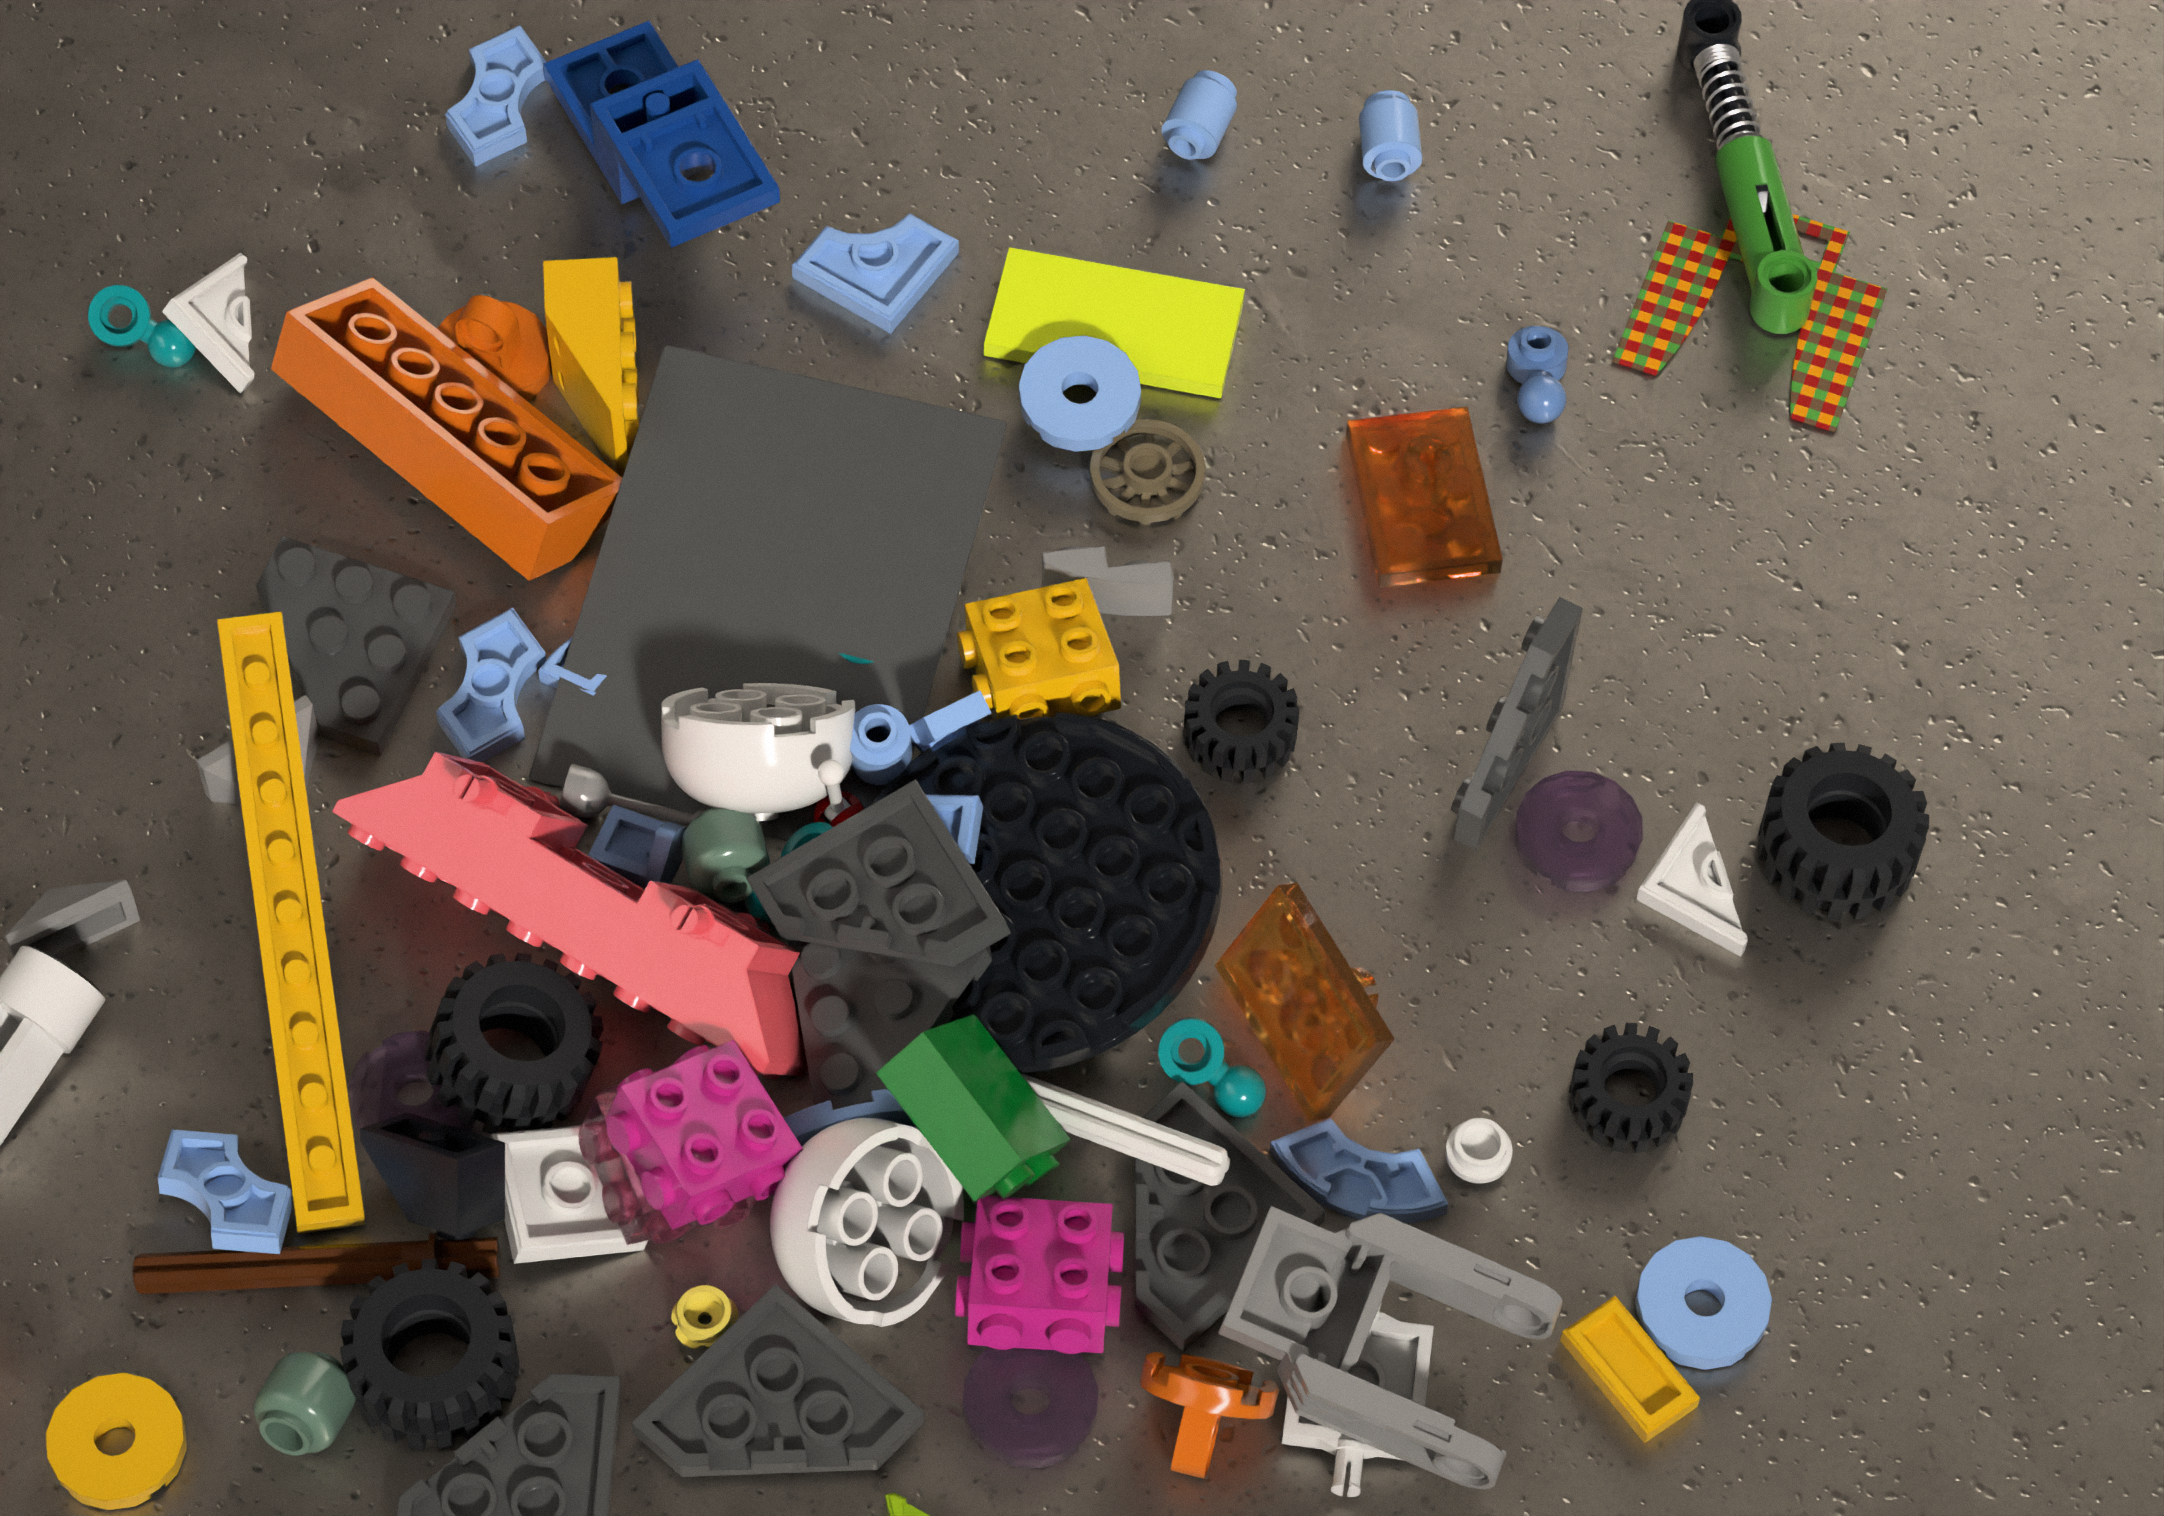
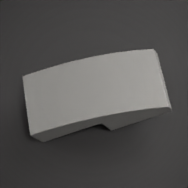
(1123, 590)

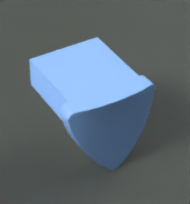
(949, 722)
(639, 846)

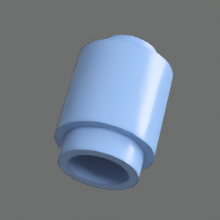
(1200, 115)
(1390, 136)
(880, 744)

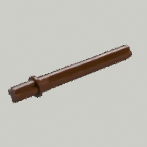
(307, 1264)

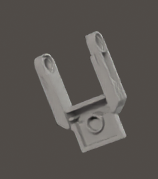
(1312, 1305)

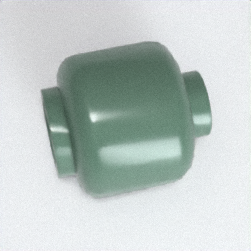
(723, 851)
(303, 1403)

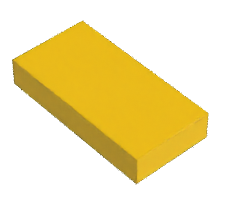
(1629, 1369)

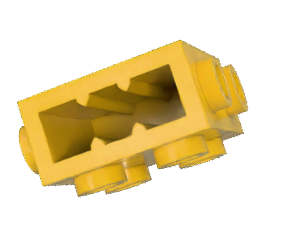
(1041, 653)

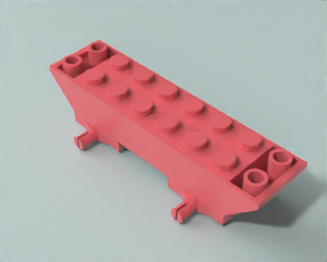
(659, 944)

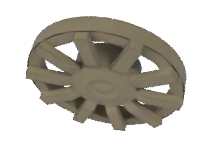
(1148, 473)

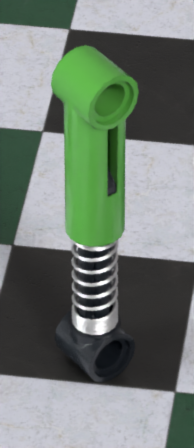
(1748, 170)

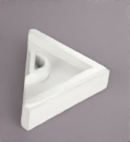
(218, 320)
(1693, 885)

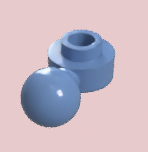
(1538, 361)

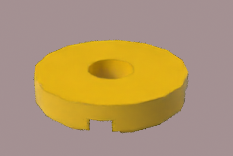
(108, 1404)

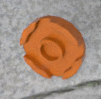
(503, 340)
(1207, 1392)

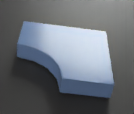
(879, 271)

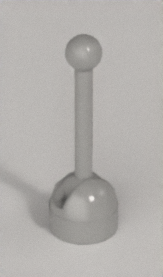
(588, 794)

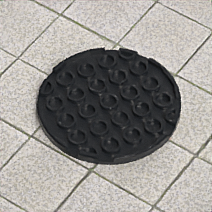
(1096, 870)

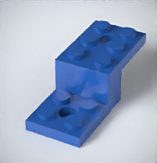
(661, 133)

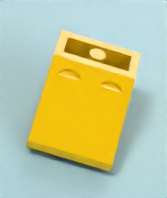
(595, 350)

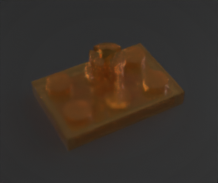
(1423, 497)
(1305, 1001)

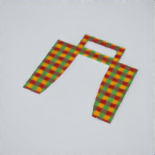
(1828, 344)

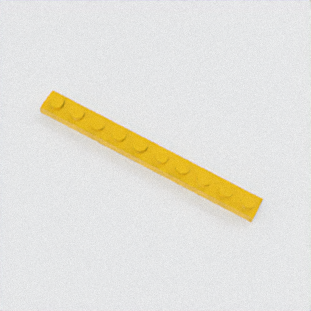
(290, 925)

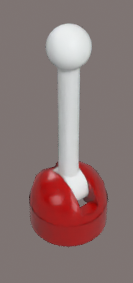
(838, 804)

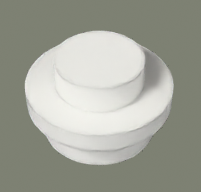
(1478, 1150)

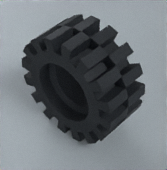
(1249, 691)
(1635, 1054)

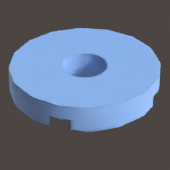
(1079, 362)
(1709, 1267)

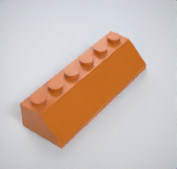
(447, 425)

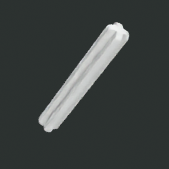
(1133, 1134)

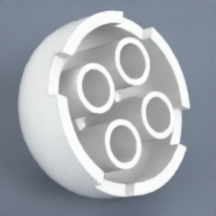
(751, 755)
(854, 1205)

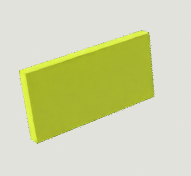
(1167, 325)

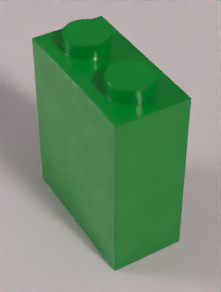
(975, 1109)

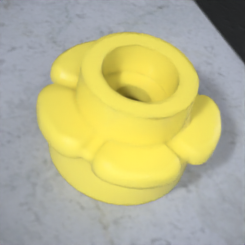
(698, 1302)

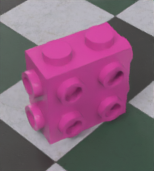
(701, 1134)
(1040, 1274)

